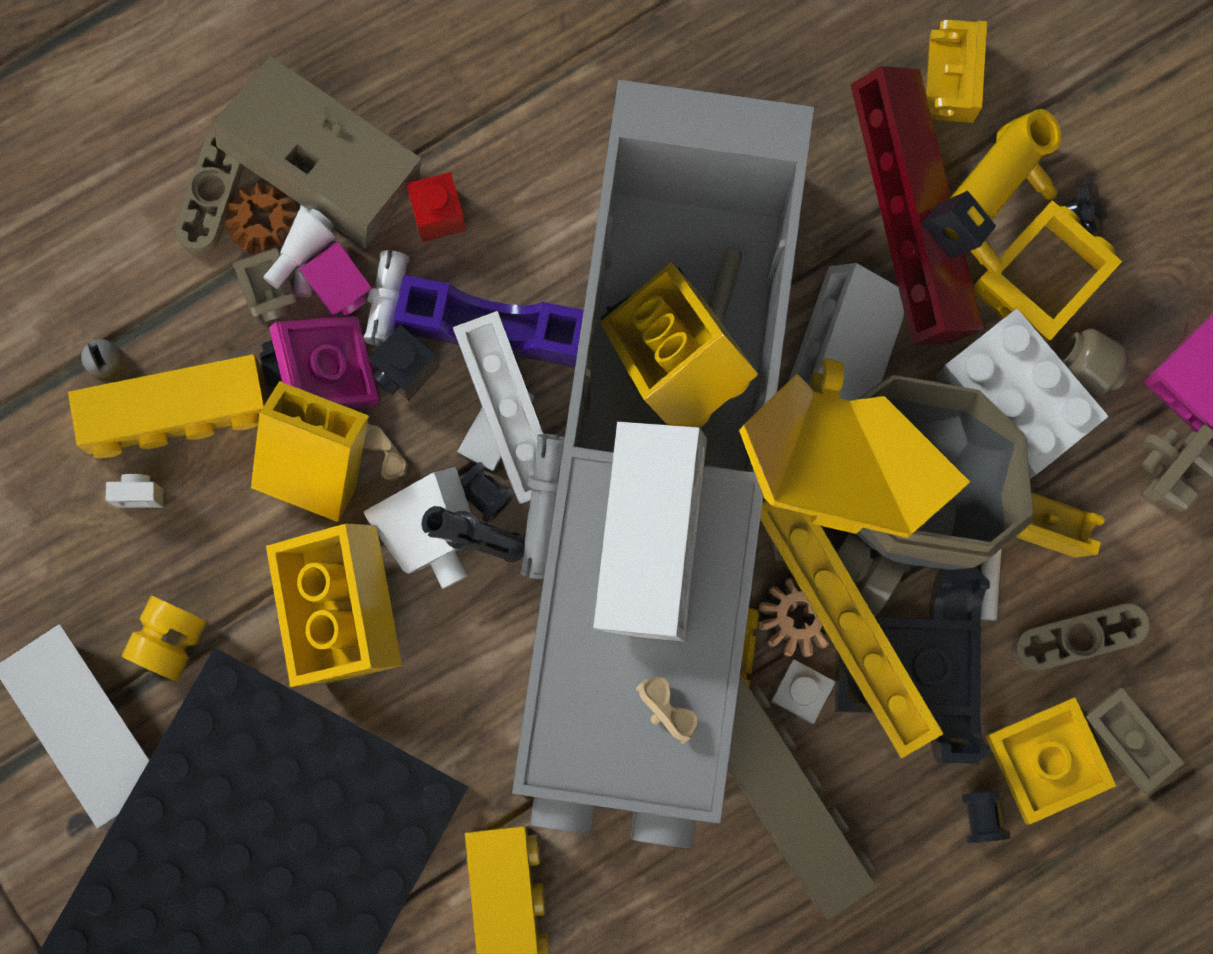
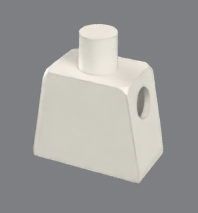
(401, 529)

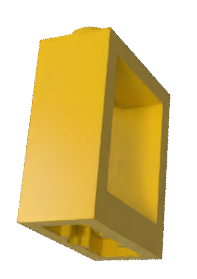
(1004, 297)

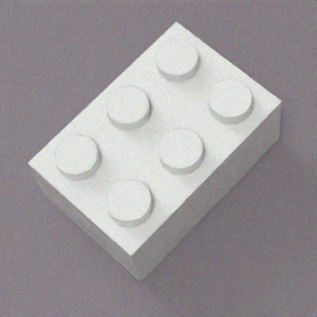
(1029, 386)

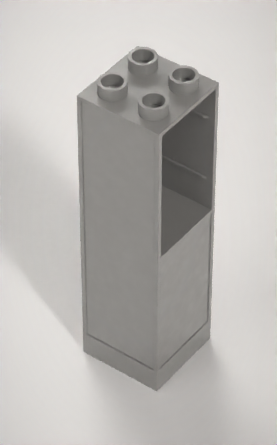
(678, 187)

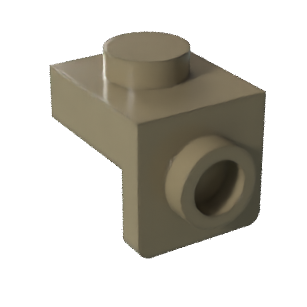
(259, 294)

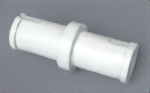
(385, 297)

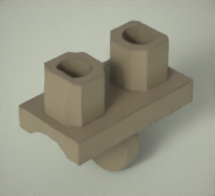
(1169, 483)

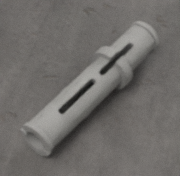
(542, 504)

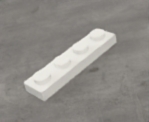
(502, 397)

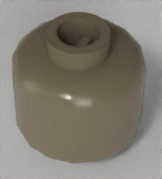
(1095, 361)

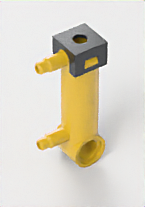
(967, 217)

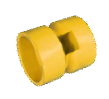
(161, 656)

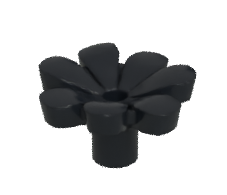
(1088, 208)

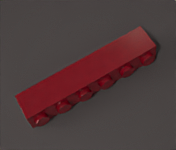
(908, 186)

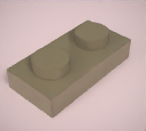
(1133, 740)

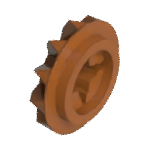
(257, 238)

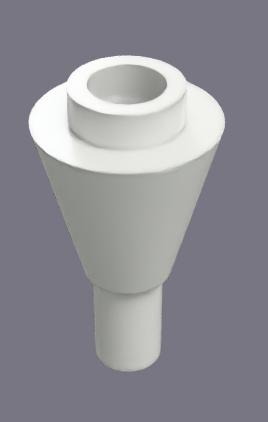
(305, 239)

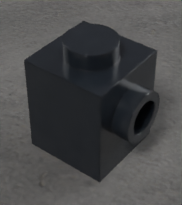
(403, 364)

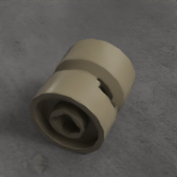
(872, 574)

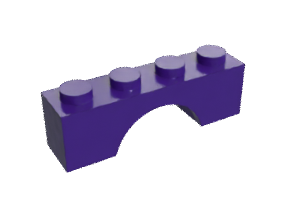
(534, 331)

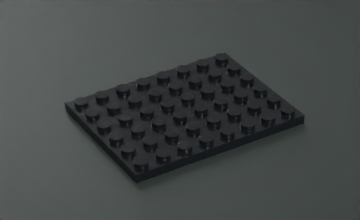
(259, 832)

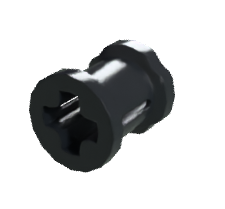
(485, 493)
(985, 816)

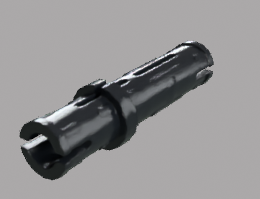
(465, 532)

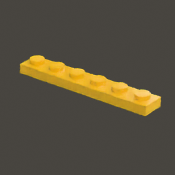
(851, 628)

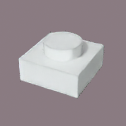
(134, 492)
(802, 692)

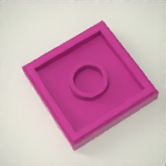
(326, 359)

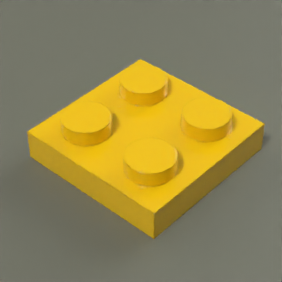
(1050, 761)

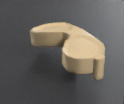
(394, 464)
(678, 721)

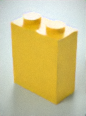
(308, 451)

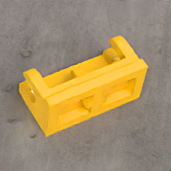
(956, 70)
(1062, 528)

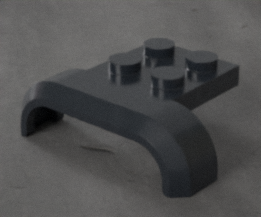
(941, 661)

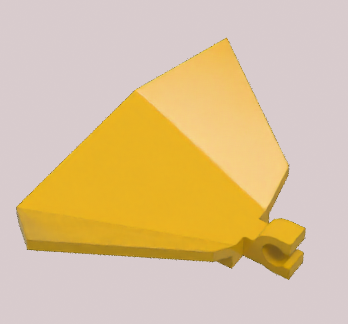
(847, 459)

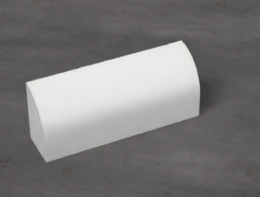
(852, 324)
(650, 531)
(75, 723)

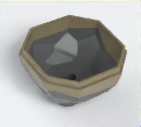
(986, 451)

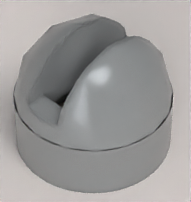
(109, 353)

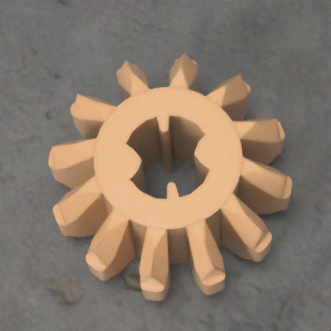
(784, 624)

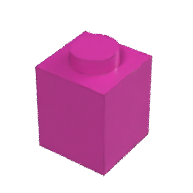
(335, 279)

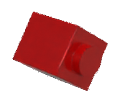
(436, 207)

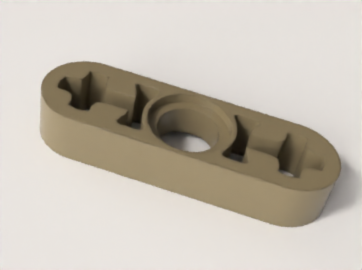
(191, 217)
(1108, 617)

